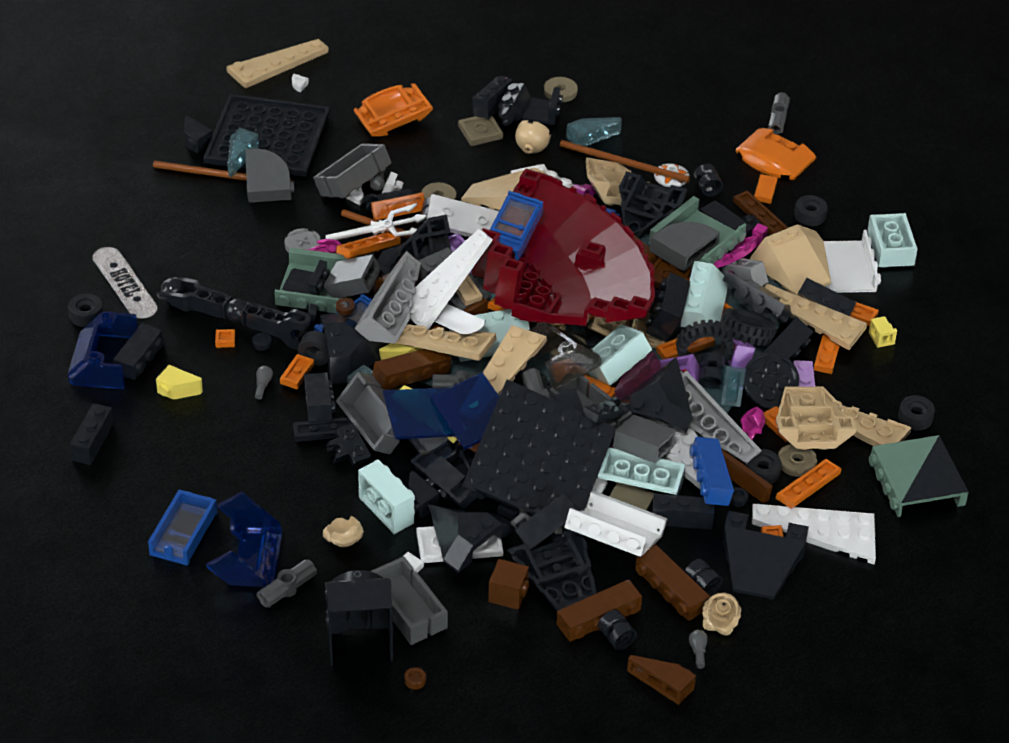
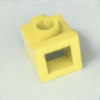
(882, 332)

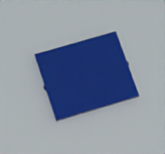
(467, 408)
(414, 414)

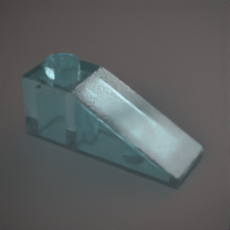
(592, 130)
(239, 141)

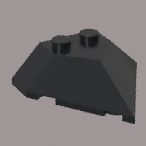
(647, 203)
(425, 241)
(347, 347)
(662, 398)
(463, 531)

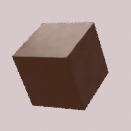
(508, 584)

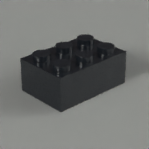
(667, 307)

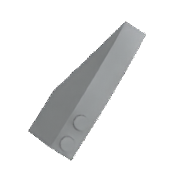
(391, 305)
(715, 423)

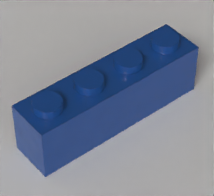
(711, 471)

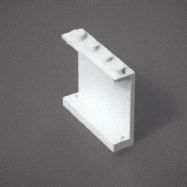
(852, 265)
(617, 524)

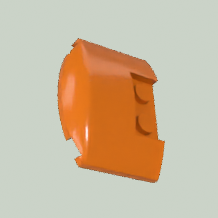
(392, 109)
(775, 154)

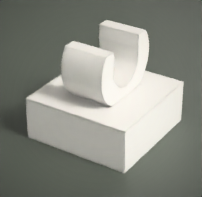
(391, 184)

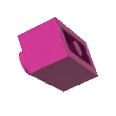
(760, 231)

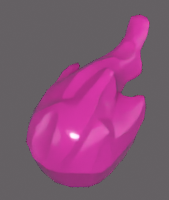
(327, 245)
(753, 422)

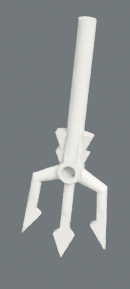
(382, 226)

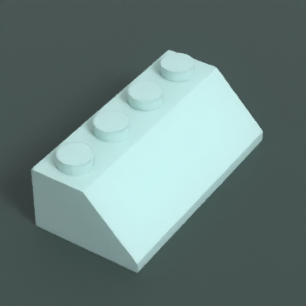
(705, 295)
(499, 323)
(631, 470)

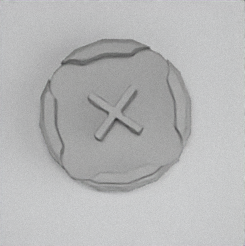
(301, 239)

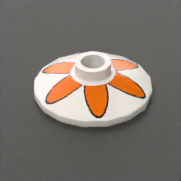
(666, 181)

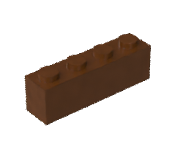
(410, 368)
(671, 582)
(584, 615)

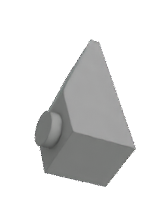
(748, 270)

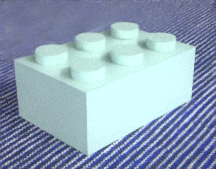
(892, 240)
(619, 353)
(386, 496)

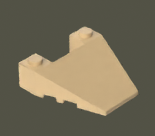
(493, 191)

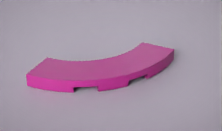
(738, 252)

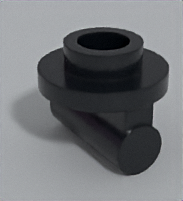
(752, 220)

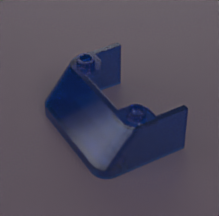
(87, 364)
(258, 546)

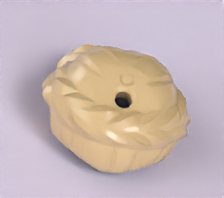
(343, 532)
(719, 616)

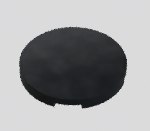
(767, 377)

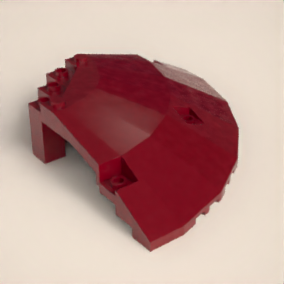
(574, 263)

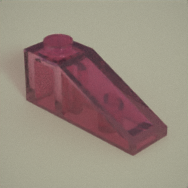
(638, 374)

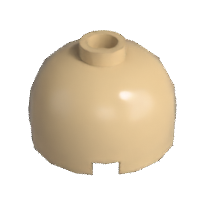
(532, 137)

